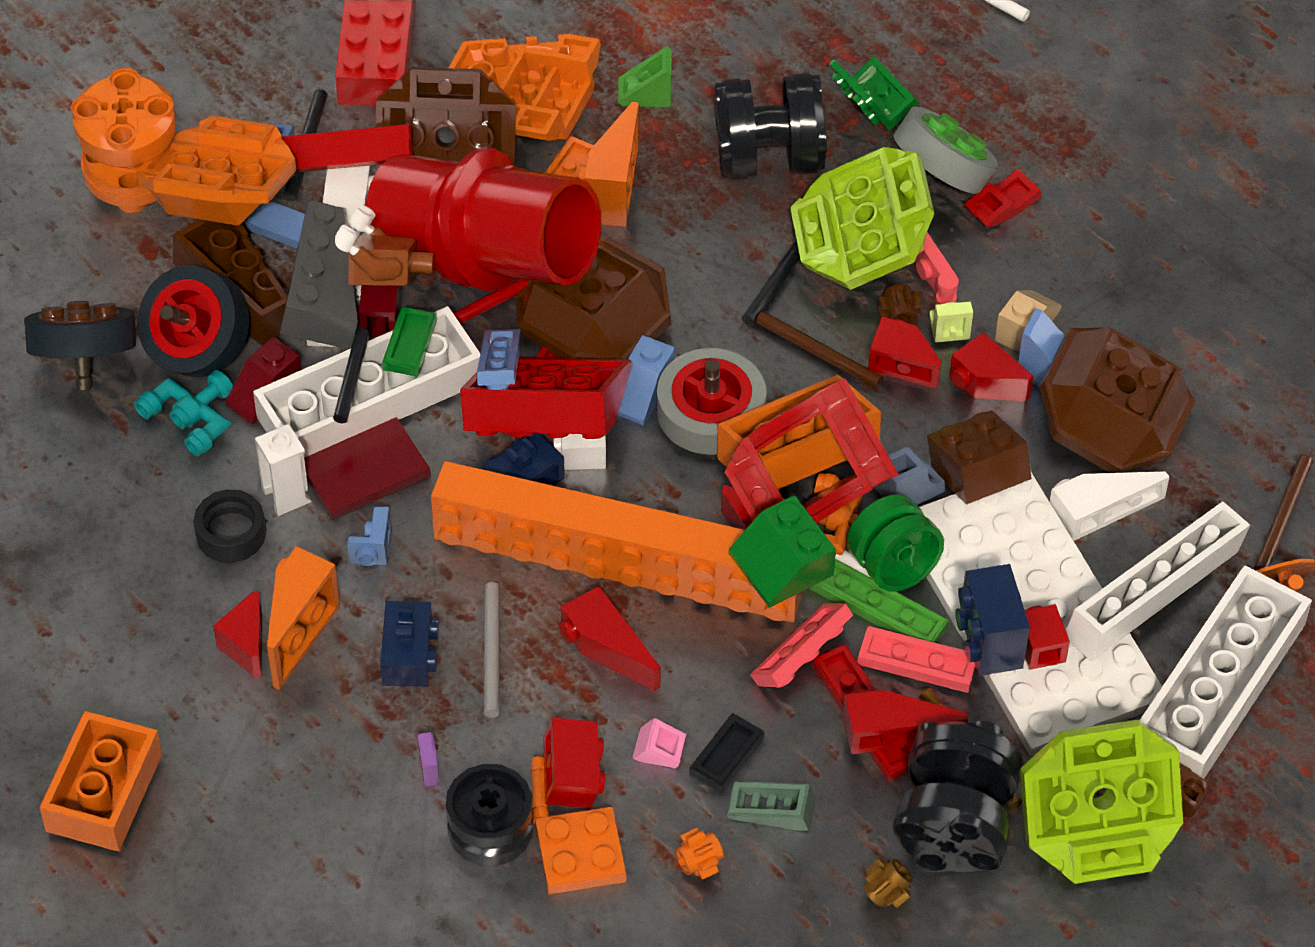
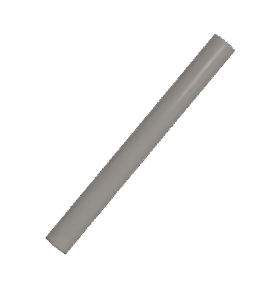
(491, 649)

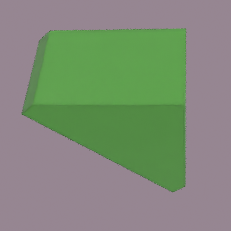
(648, 82)

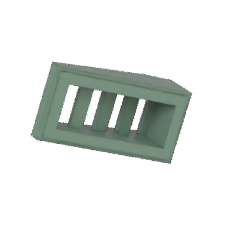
(771, 816)

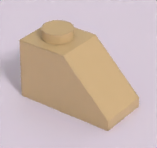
(1017, 313)

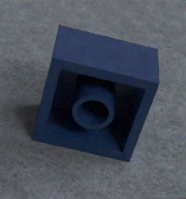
(993, 620)

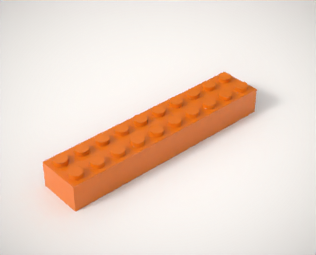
(596, 538)

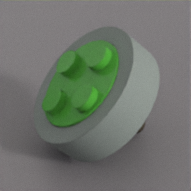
(946, 150)

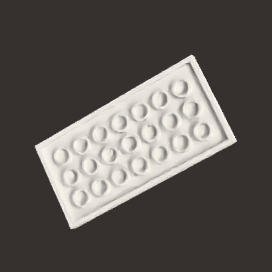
(1025, 531)

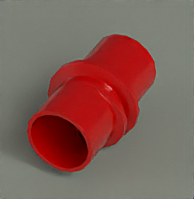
(489, 218)

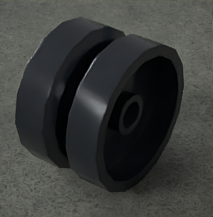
(489, 814)

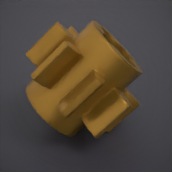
(888, 883)

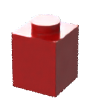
(1047, 637)

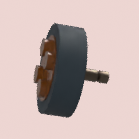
(79, 334)

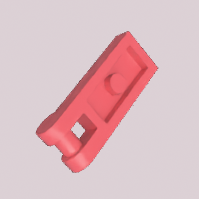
(936, 270)

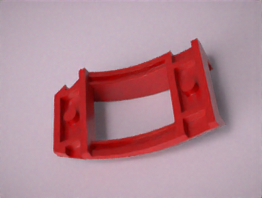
(852, 433)

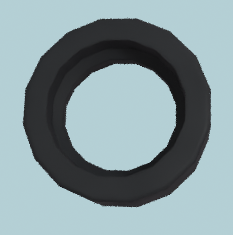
(235, 548)

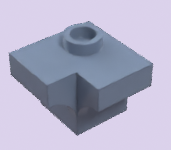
(915, 478)

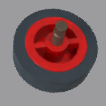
(193, 321)

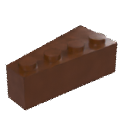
(229, 252)

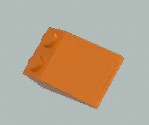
(613, 166)
(300, 610)

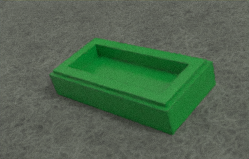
(409, 341)

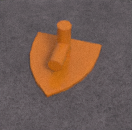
(1289, 572)

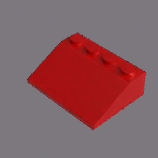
(549, 398)

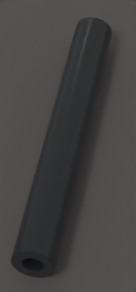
(351, 375)

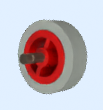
(703, 391)

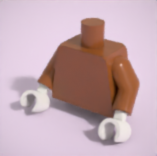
(379, 257)

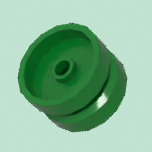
(895, 542)

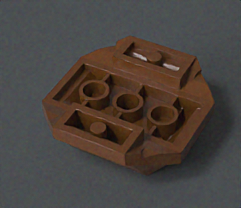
(453, 99)
(602, 311)
(1114, 400)

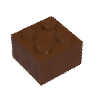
(979, 456)

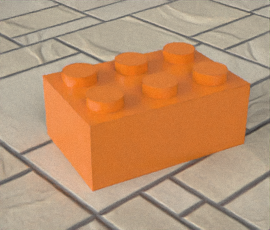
(101, 781)

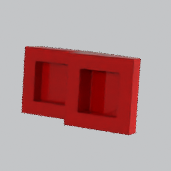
(1003, 201)

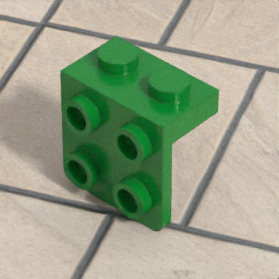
(875, 92)

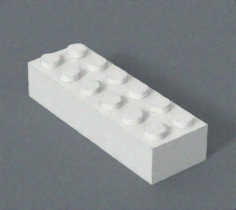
(311, 395)
(1227, 667)

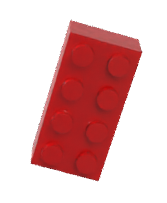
(373, 48)

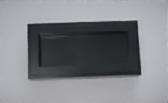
(726, 752)

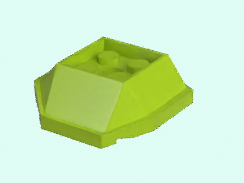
(864, 217)
(1123, 827)

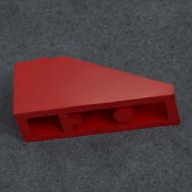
(606, 637)
(888, 719)

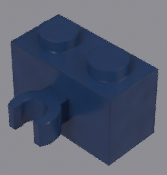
(529, 459)
(407, 643)

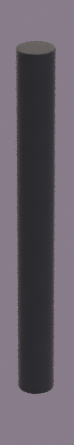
(310, 127)
(772, 285)

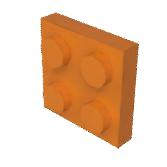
(580, 850)

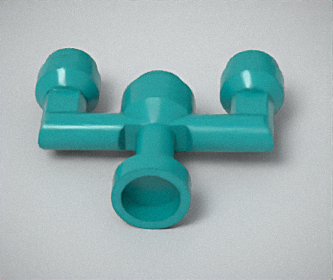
(190, 409)

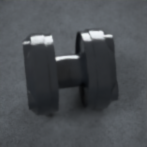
(795, 124)
(956, 807)

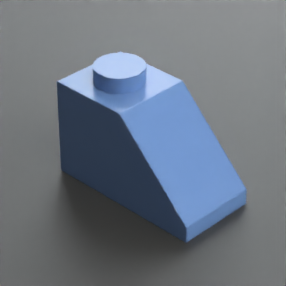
(1039, 345)
(648, 363)

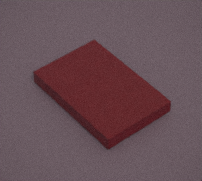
(365, 468)

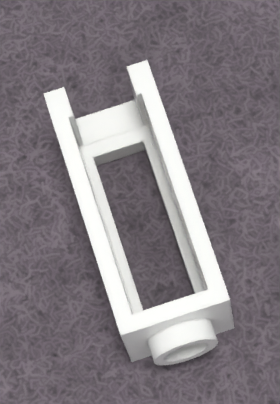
(282, 469)

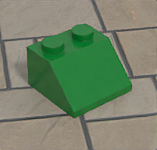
(783, 552)

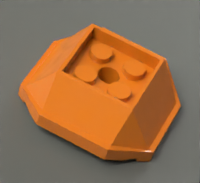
(219, 170)

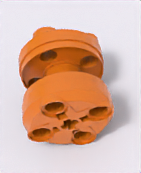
(119, 128)

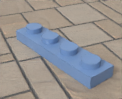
(499, 358)

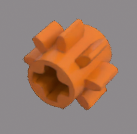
(699, 853)

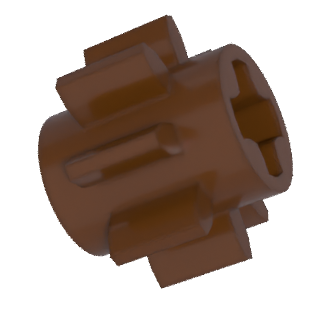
(900, 304)

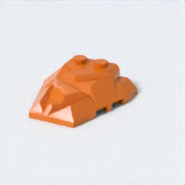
(543, 78)

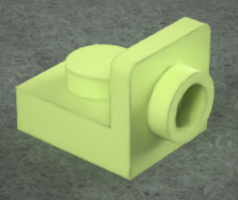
(951, 321)

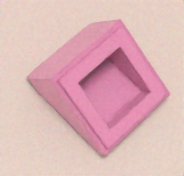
(659, 744)

